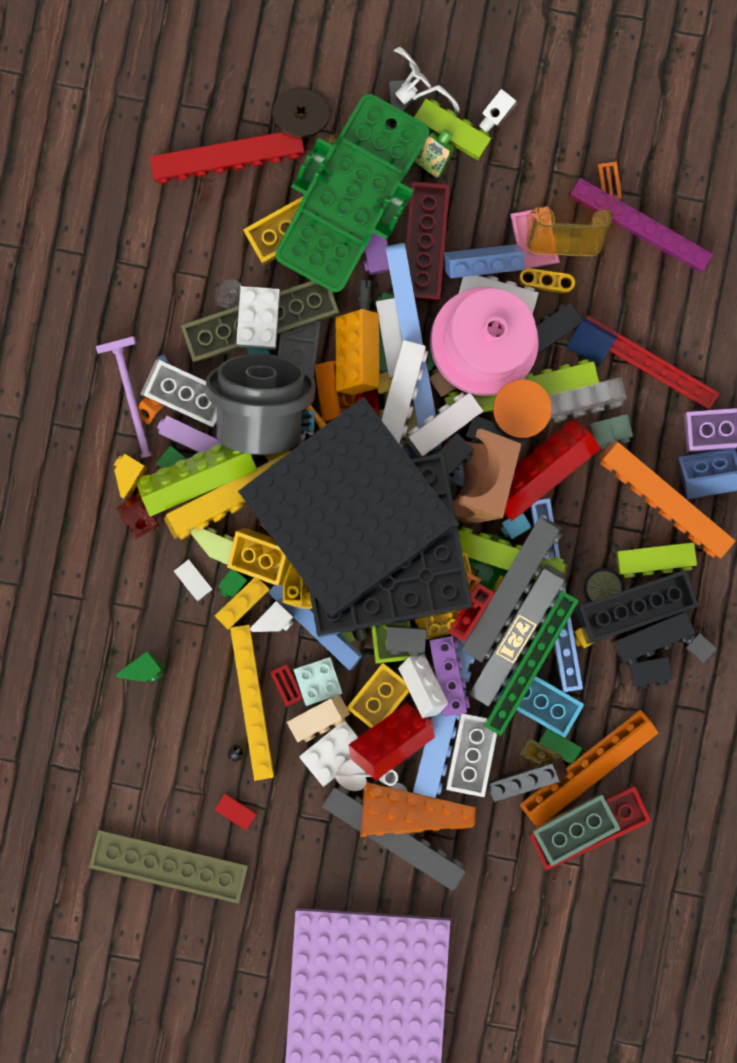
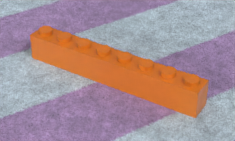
(590, 768)

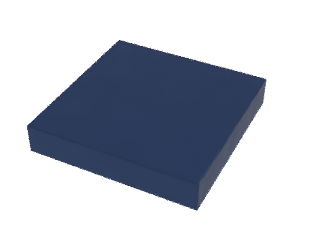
(591, 341)

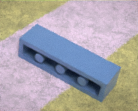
(484, 261)

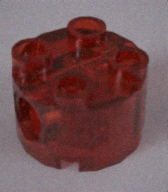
(137, 517)

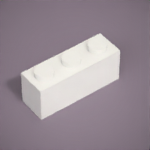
(423, 686)

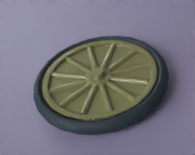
(602, 584)

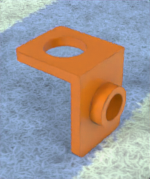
(151, 407)

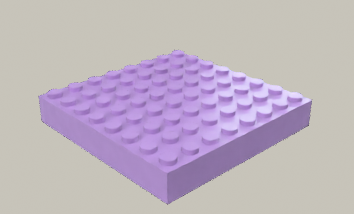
(367, 988)

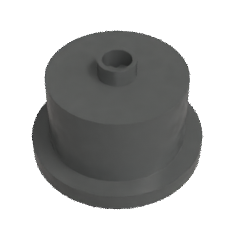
(259, 402)

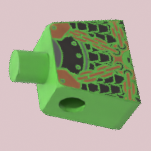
(436, 153)

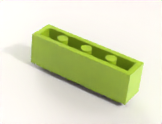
(464, 135)
(656, 558)

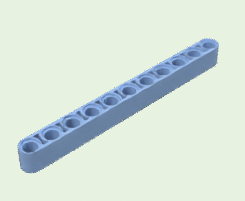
(410, 326)

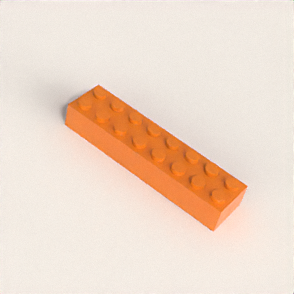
(662, 495)

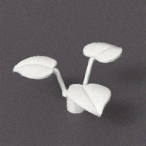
(408, 90)
(354, 778)

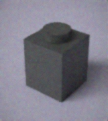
(700, 647)

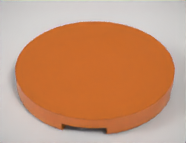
(522, 408)

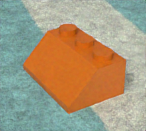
(331, 402)

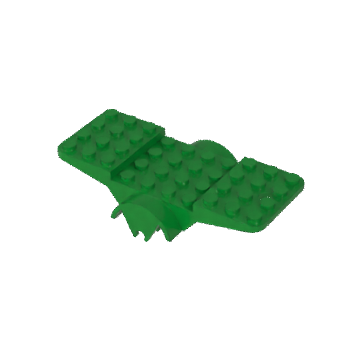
(351, 192)

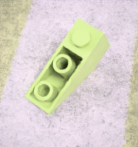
(214, 545)

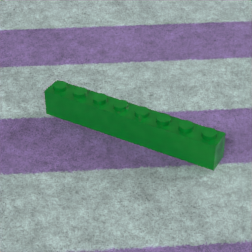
(530, 663)

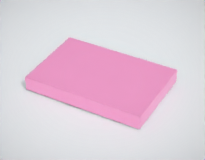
(531, 260)

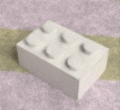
(258, 317)
(329, 753)

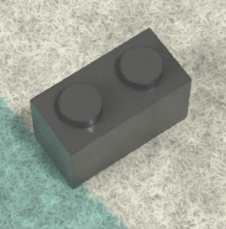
(406, 639)

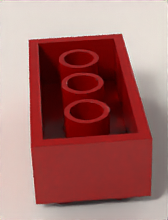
(391, 741)

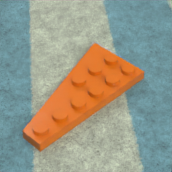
(406, 812)

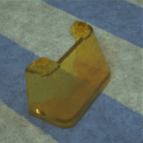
(553, 238)

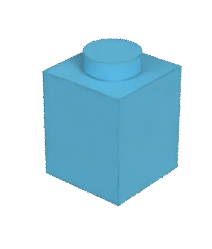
(516, 527)

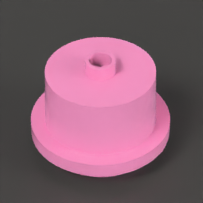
(484, 340)

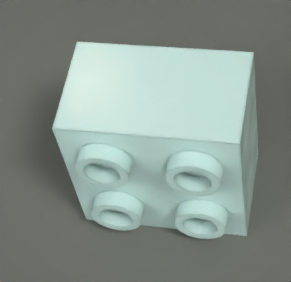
(318, 681)

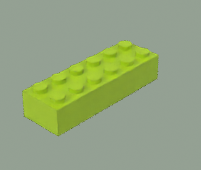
(193, 477)

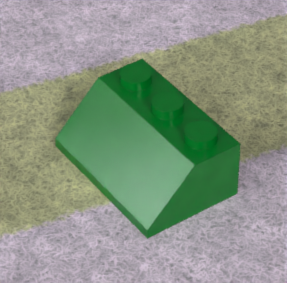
(143, 669)

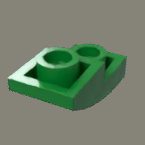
(561, 746)

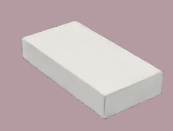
(193, 580)

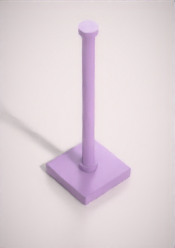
(117, 348)

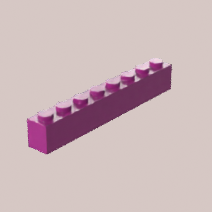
(642, 226)

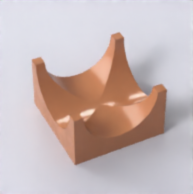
(486, 478)

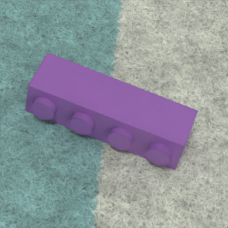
(376, 255)

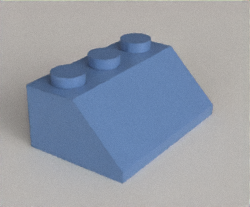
(709, 473)

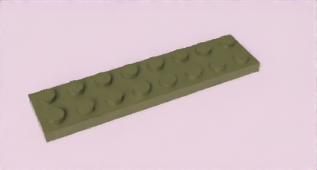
(168, 866)

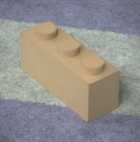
(318, 719)

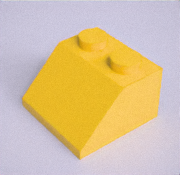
(127, 473)

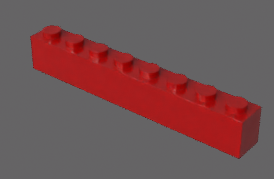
(225, 156)

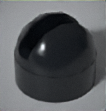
(235, 753)

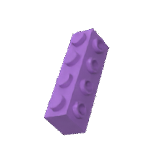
(448, 675)

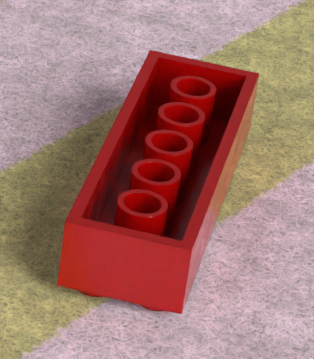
(549, 466)
(628, 813)

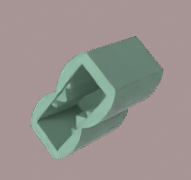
(612, 429)

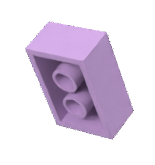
(711, 430)

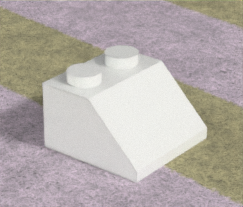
(273, 619)

